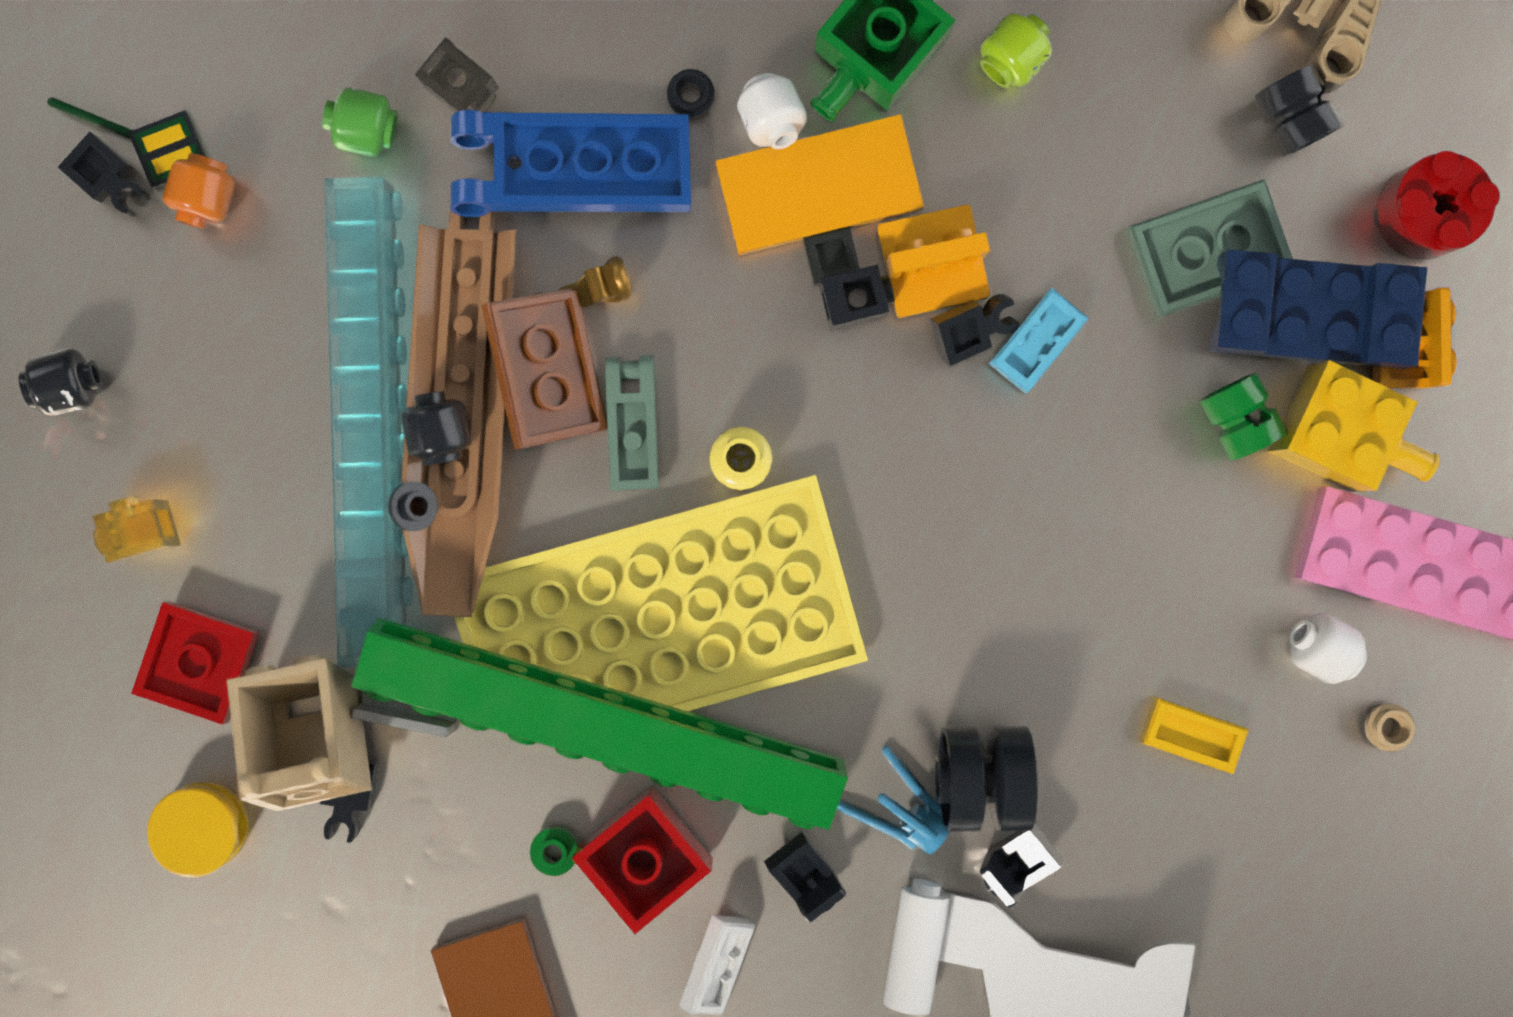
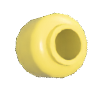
(740, 440)

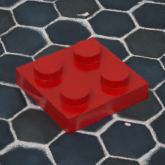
(192, 660)

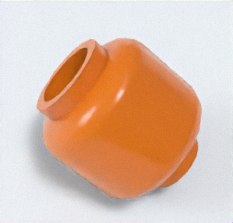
(199, 190)

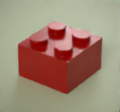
(643, 859)

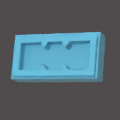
(1038, 341)

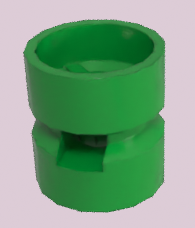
(1243, 417)

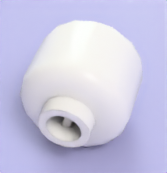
(771, 111)
(1328, 648)

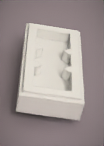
(717, 965)

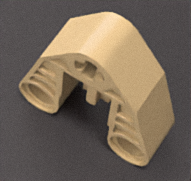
(1343, 39)

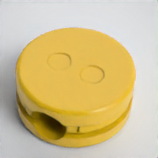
(197, 828)

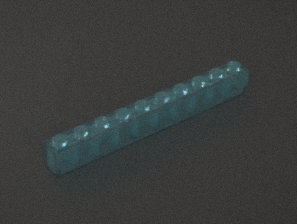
(365, 405)

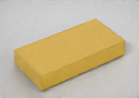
(1193, 735)

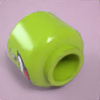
(1016, 50)

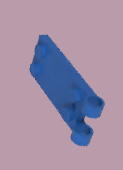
(575, 162)

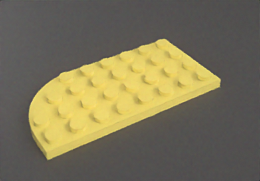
(683, 602)

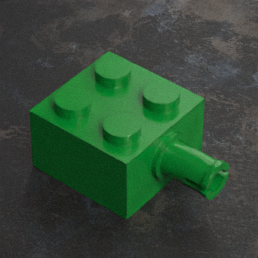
(877, 49)

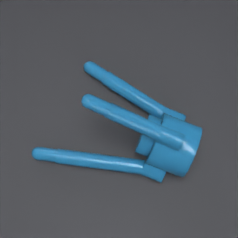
(921, 825)

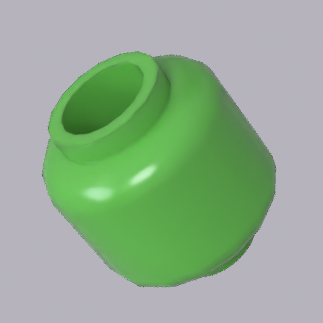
(360, 122)

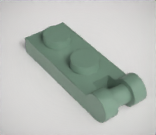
(632, 424)

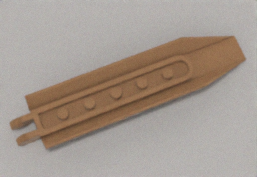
(453, 353)

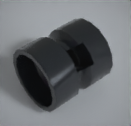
(1299, 110)

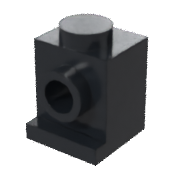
(866, 280)

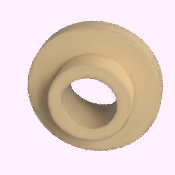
(1403, 729)

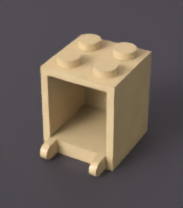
(300, 758)

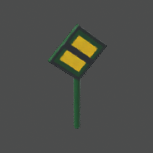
(155, 144)

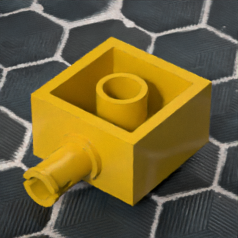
(1350, 430)

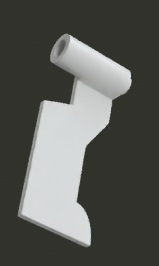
(1018, 970)

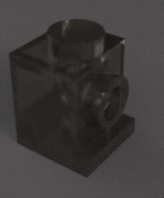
(443, 70)

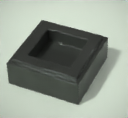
(830, 254)

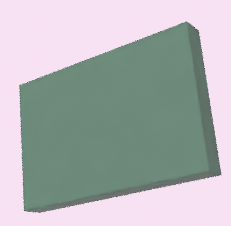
(1182, 247)

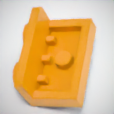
(1436, 357)

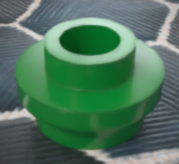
(555, 836)

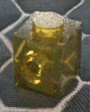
(134, 529)

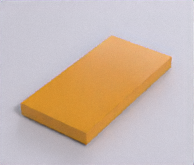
(819, 185)

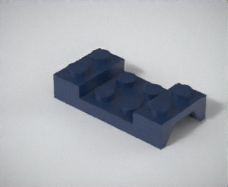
(1319, 310)

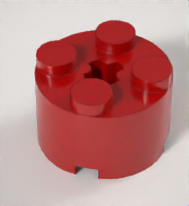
(1443, 181)

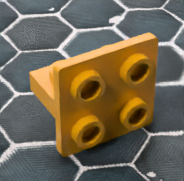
(934, 260)

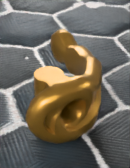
(603, 284)

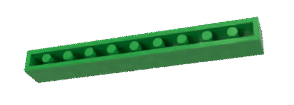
(599, 724)

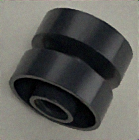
(1001, 777)

